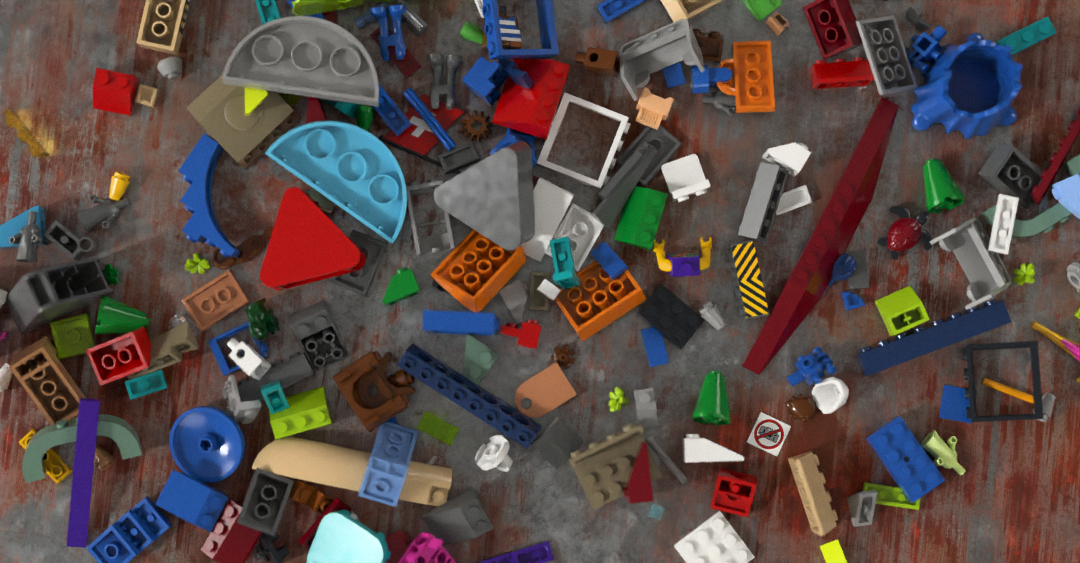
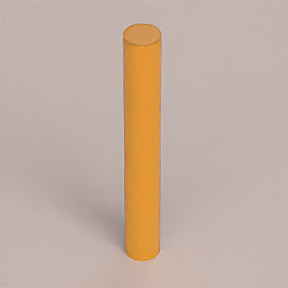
(1008, 390)

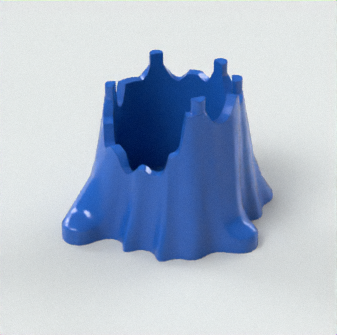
(968, 88)

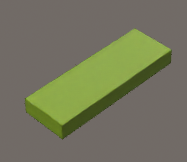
(891, 496)

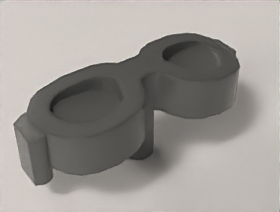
(912, 16)

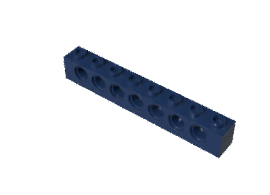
(469, 395)

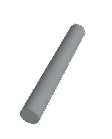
(666, 459)

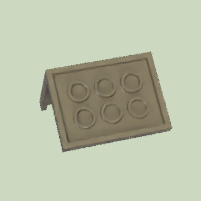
(607, 465)

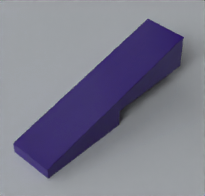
(533, 554)

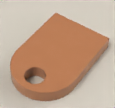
(545, 390)

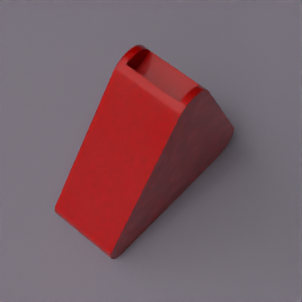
(307, 245)

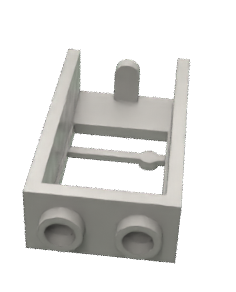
(432, 243)

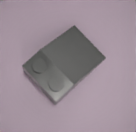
(1011, 173)
(265, 501)
(458, 519)

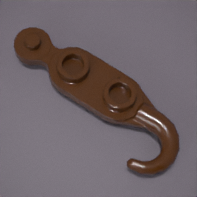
(248, 249)

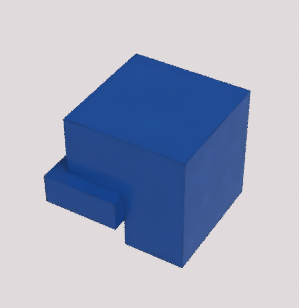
(485, 80)

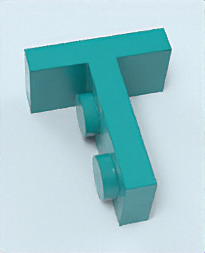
(563, 261)

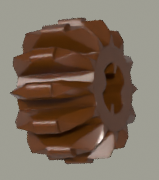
(471, 123)

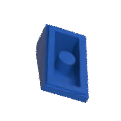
(654, 347)

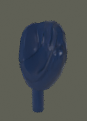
(843, 268)

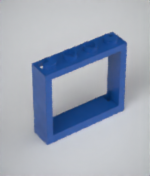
(547, 33)
(460, 322)

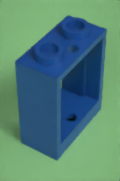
(220, 354)

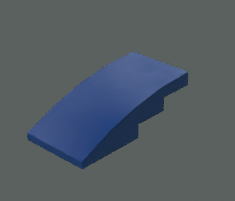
(130, 534)

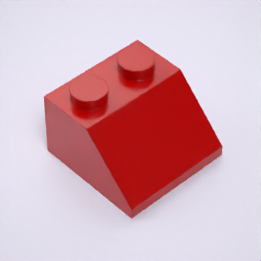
(114, 91)

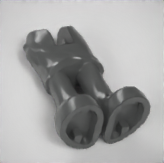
(437, 88)

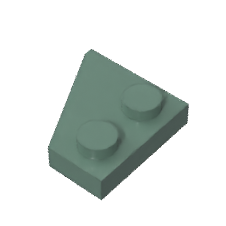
(477, 360)

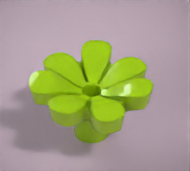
(197, 264)
(1025, 274)
(617, 399)

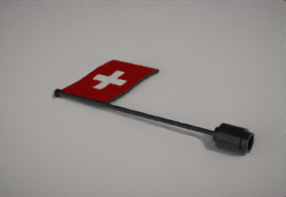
(419, 137)

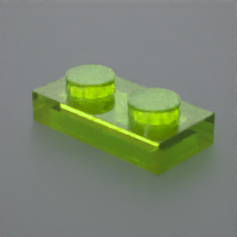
(438, 428)

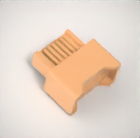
(652, 109)

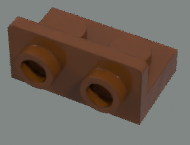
(710, 44)

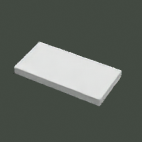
(549, 209)

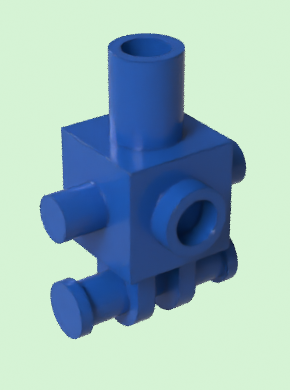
(925, 48)
(811, 368)

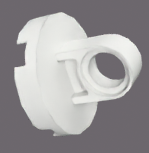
(494, 454)

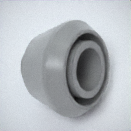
(170, 67)

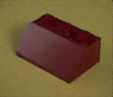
(833, 26)
(228, 539)

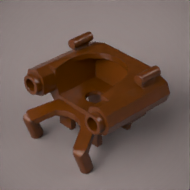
(354, 383)

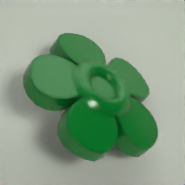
(110, 274)

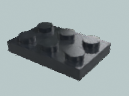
(670, 316)

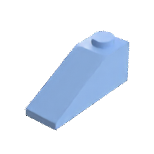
(1068, 194)

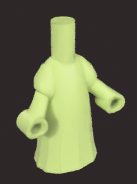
(944, 455)

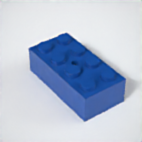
(905, 459)

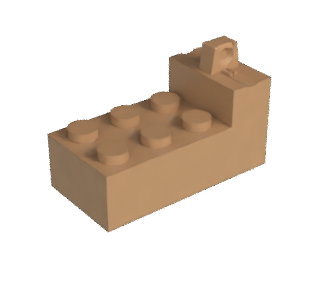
(47, 381)

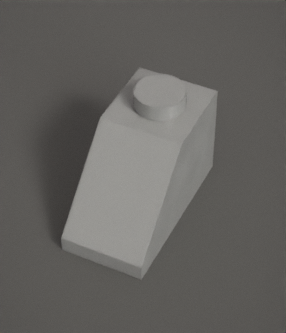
(515, 299)
(645, 407)

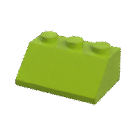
(306, 412)

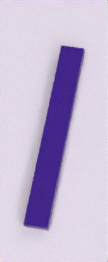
(83, 472)

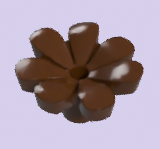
(564, 352)

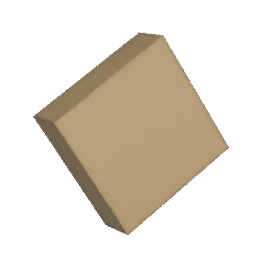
(147, 95)

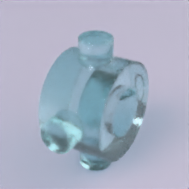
(656, 512)

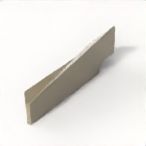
(168, 348)

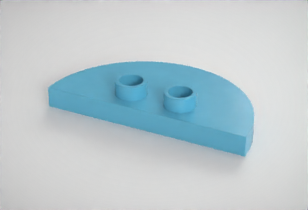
(349, 170)

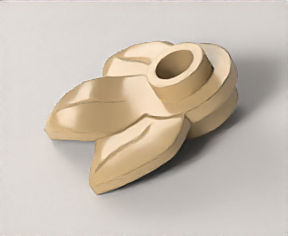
(323, 202)

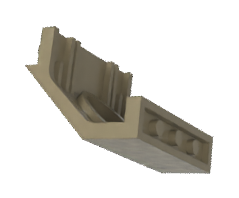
(244, 137)

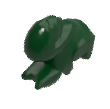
(261, 320)

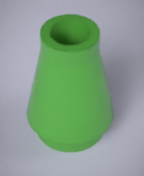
(472, 32)

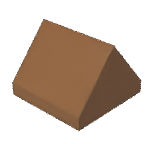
(777, 23)

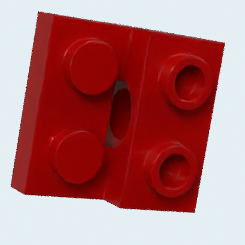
(527, 335)
(733, 492)

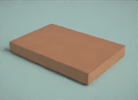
(215, 300)

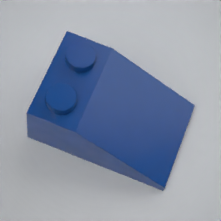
(192, 500)

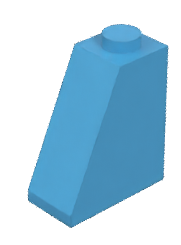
(14, 226)

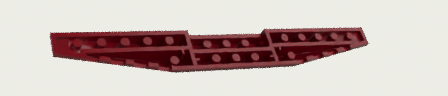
(828, 240)

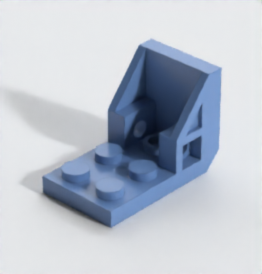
(388, 463)

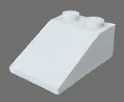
(702, 450)

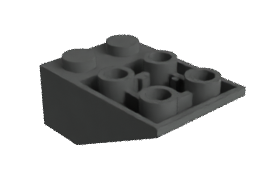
(318, 336)

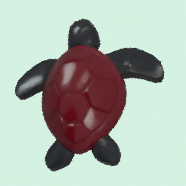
(906, 232)

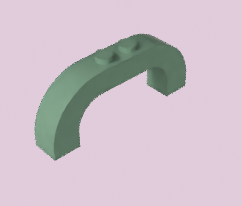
(1044, 220)
(65, 432)

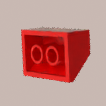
(841, 73)
(120, 356)

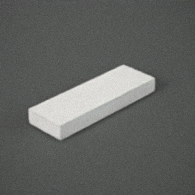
(1003, 224)

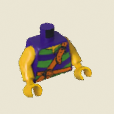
(683, 263)

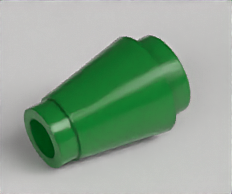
(364, 116)

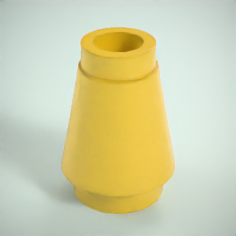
(119, 183)

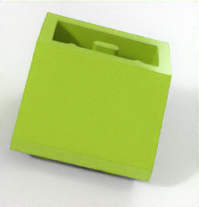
(901, 310)

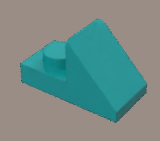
(274, 396)

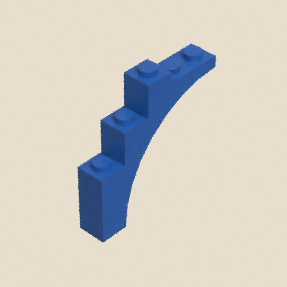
(199, 172)

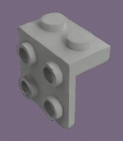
(240, 411)

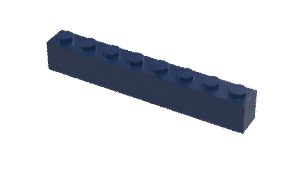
(933, 338)

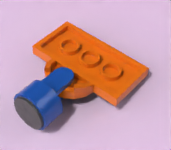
(745, 77)

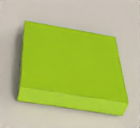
(72, 336)

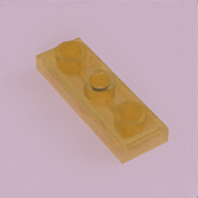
(24, 134)

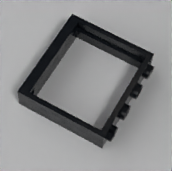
(1036, 381)

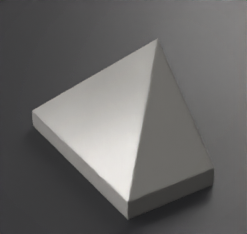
(862, 507)

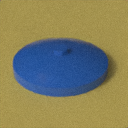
(207, 443)

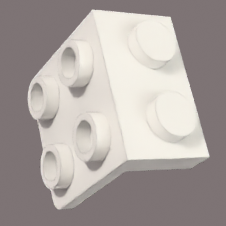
(685, 178)

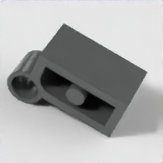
(68, 240)

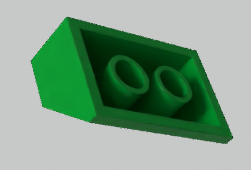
(641, 218)

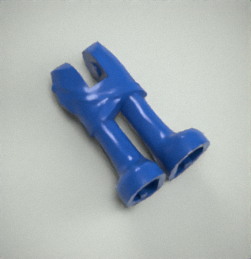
(396, 38)

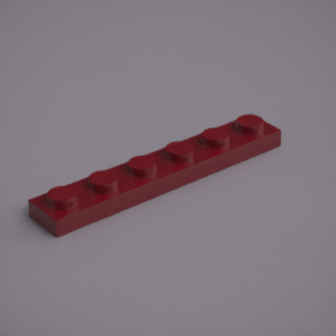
(1057, 161)

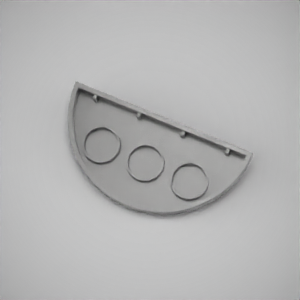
(304, 59)

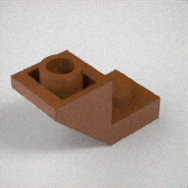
(310, 496)

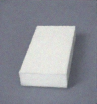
(793, 199)

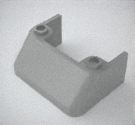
(657, 51)
(982, 267)

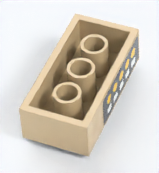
(163, 25)

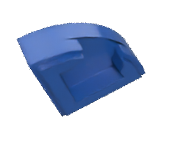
(851, 300)

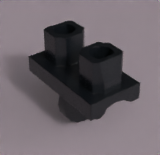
(275, 555)

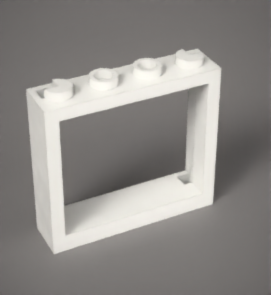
(610, 161)

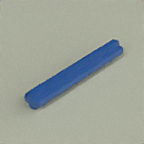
(429, 119)

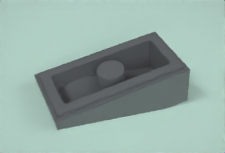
(860, 278)

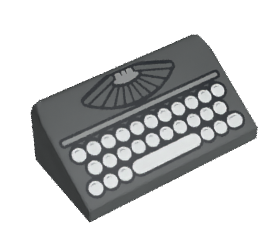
(413, 20)

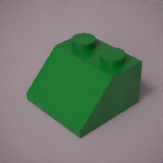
(401, 287)

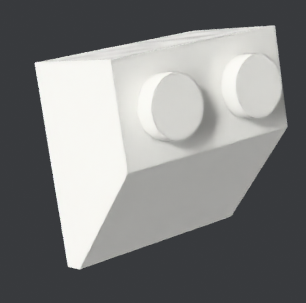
(788, 156)

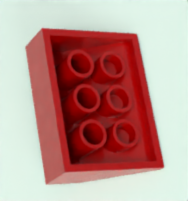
(533, 109)

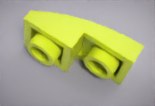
(833, 552)

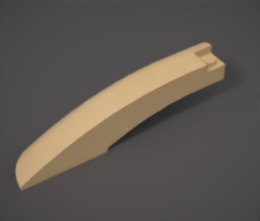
(346, 468)

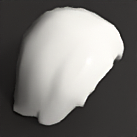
(830, 394)

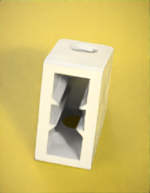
(248, 359)

